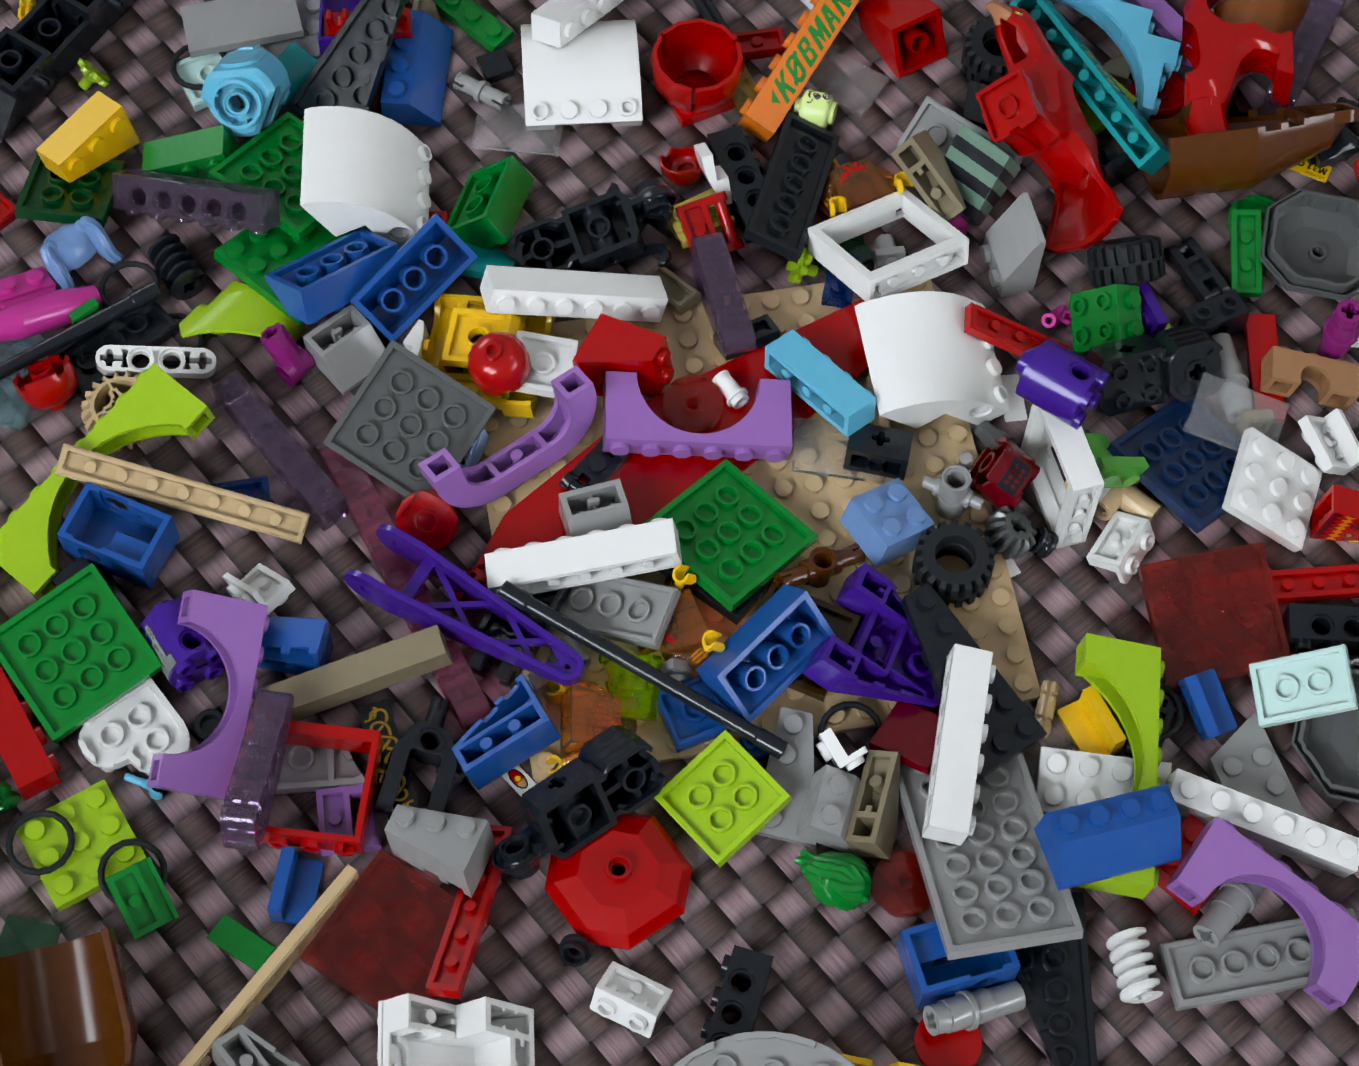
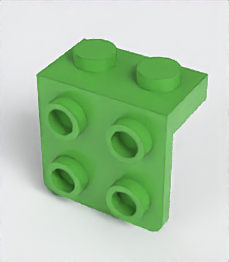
(1115, 470)

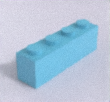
(820, 382)

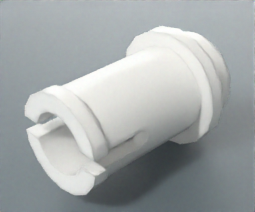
(735, 395)

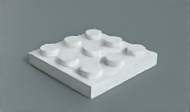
(1272, 489)

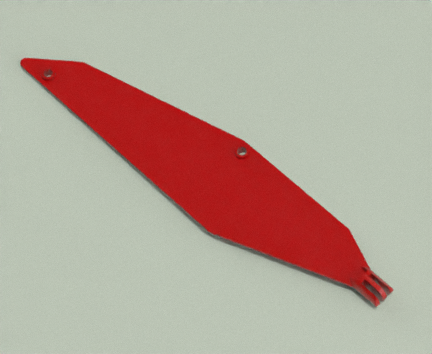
(658, 480)

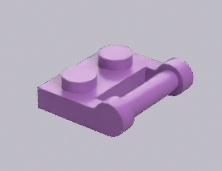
(336, 815)

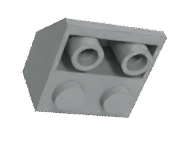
(344, 348)
(594, 508)

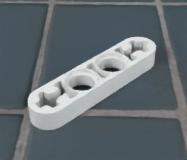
(156, 355)

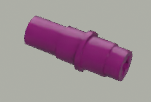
(1340, 330)

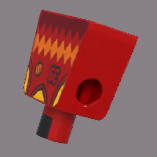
(1336, 515)

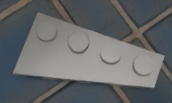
(792, 773)

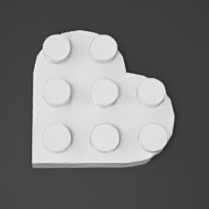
(134, 731)

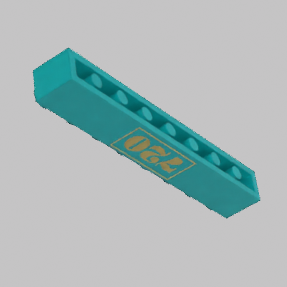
(1099, 88)

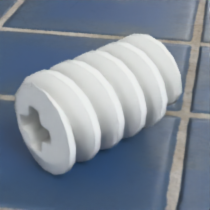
(1131, 966)

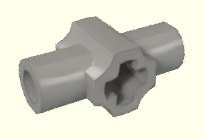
(886, 251)

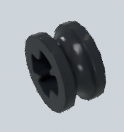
(1044, 543)

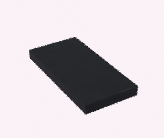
(142, 328)

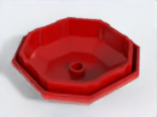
(628, 906)

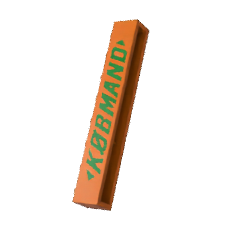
(794, 66)

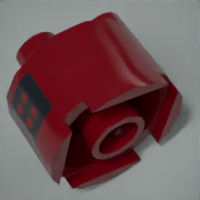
(1003, 473)

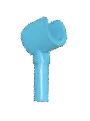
(143, 783)

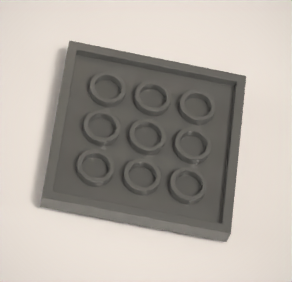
(406, 416)

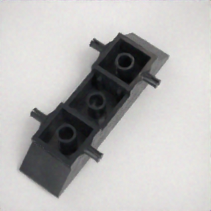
(46, 49)

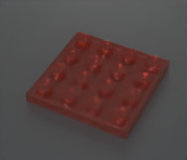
(1213, 612)
(383, 933)

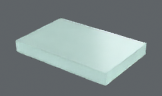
(1303, 686)

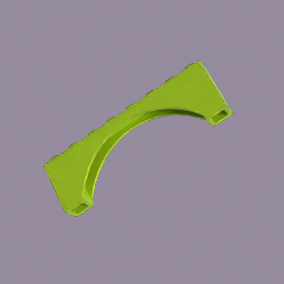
(147, 410)
(1130, 682)

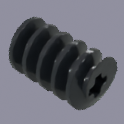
(176, 267)

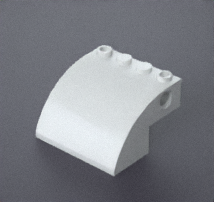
(585, 80)
(364, 173)
(926, 362)
(438, 1033)

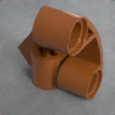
(1272, 15)

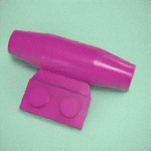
(34, 305)

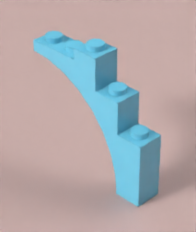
(1148, 55)

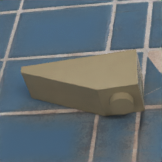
(930, 174)
(876, 806)

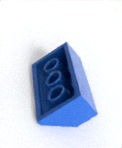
(418, 73)
(330, 274)
(413, 278)
(766, 652)
(1111, 836)

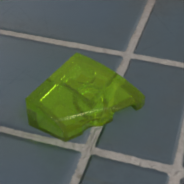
(636, 695)

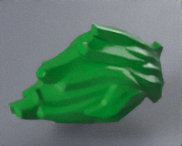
(836, 878)

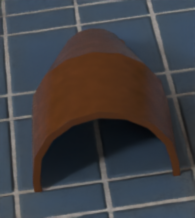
(1247, 152)
(67, 1005)

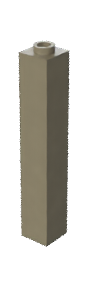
(365, 672)

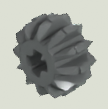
(1010, 532)

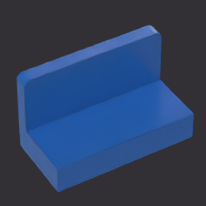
(1207, 704)
(294, 887)

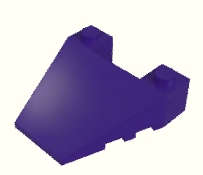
(883, 653)

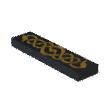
(380, 717)

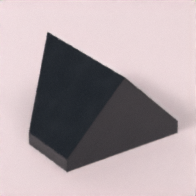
(1116, 168)

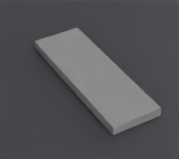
(1243, 966)

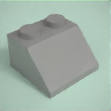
(829, 808)

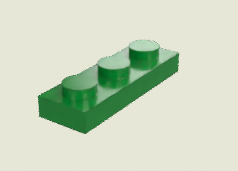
(476, 23)
(1245, 252)

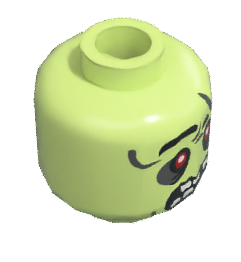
(816, 107)

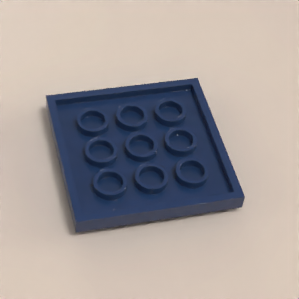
(1183, 468)

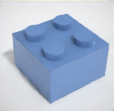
(886, 522)

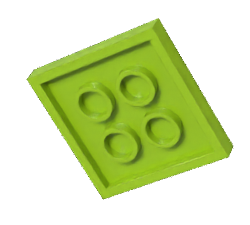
(723, 798)
(96, 827)

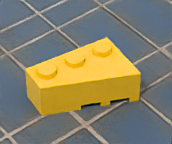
(88, 139)

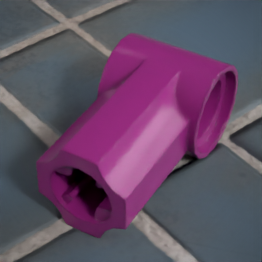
(291, 360)

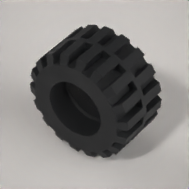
(976, 59)
(1126, 261)
(960, 542)

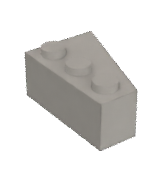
(442, 843)
(246, 1048)

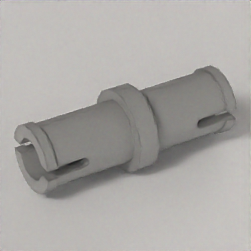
(482, 91)

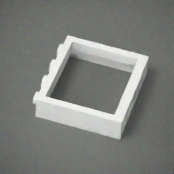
(946, 255)
(1070, 510)

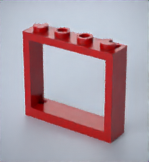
(338, 739)

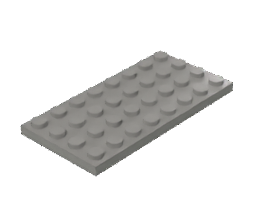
(997, 884)

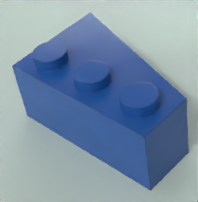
(296, 644)
(506, 736)

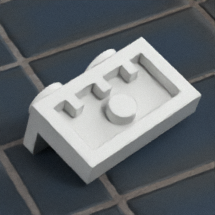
(1122, 545)
(630, 999)

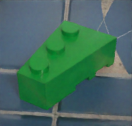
(190, 153)

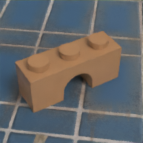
(1333, 378)

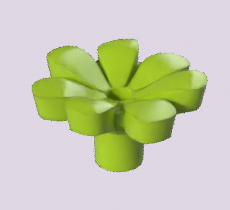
(91, 75)
(801, 268)

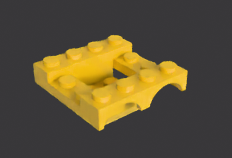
(456, 323)

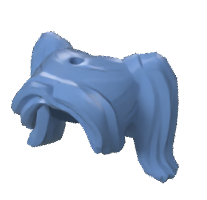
(74, 246)

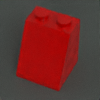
(904, 32)
(625, 348)

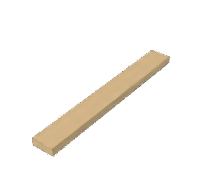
(182, 493)
(274, 968)

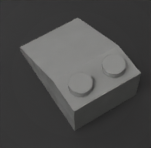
(1014, 248)

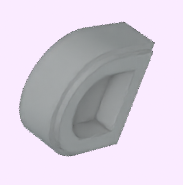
(677, 669)

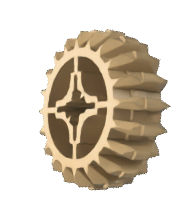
(101, 395)

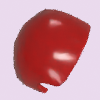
(681, 166)

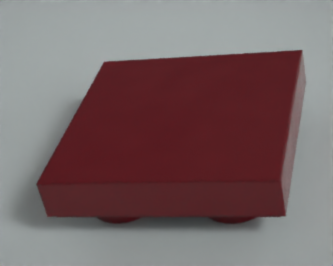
(909, 732)

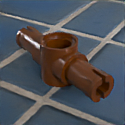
(820, 566)

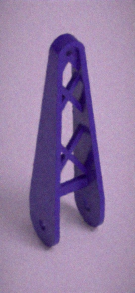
(427, 614)

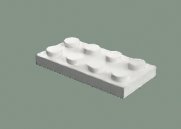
(1081, 777)

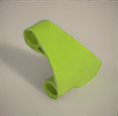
(237, 311)

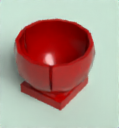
(697, 69)

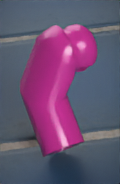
(1058, 315)

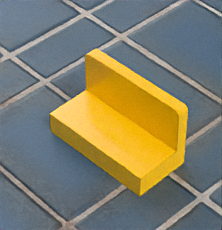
(1092, 724)

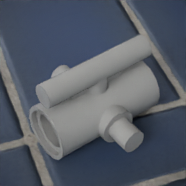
(953, 489)

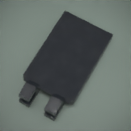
(500, 629)

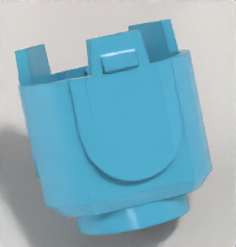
(255, 78)

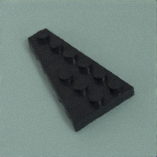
(353, 60)
(1009, 721)
(1061, 996)

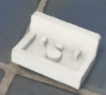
(1331, 442)
(260, 586)
(831, 749)

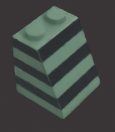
(979, 172)

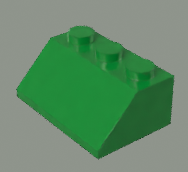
(491, 203)

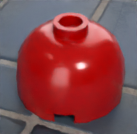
(499, 363)
(48, 383)

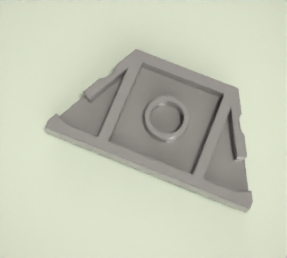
(316, 768)
(1253, 768)

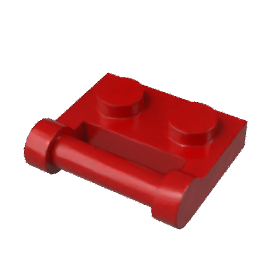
(697, 221)

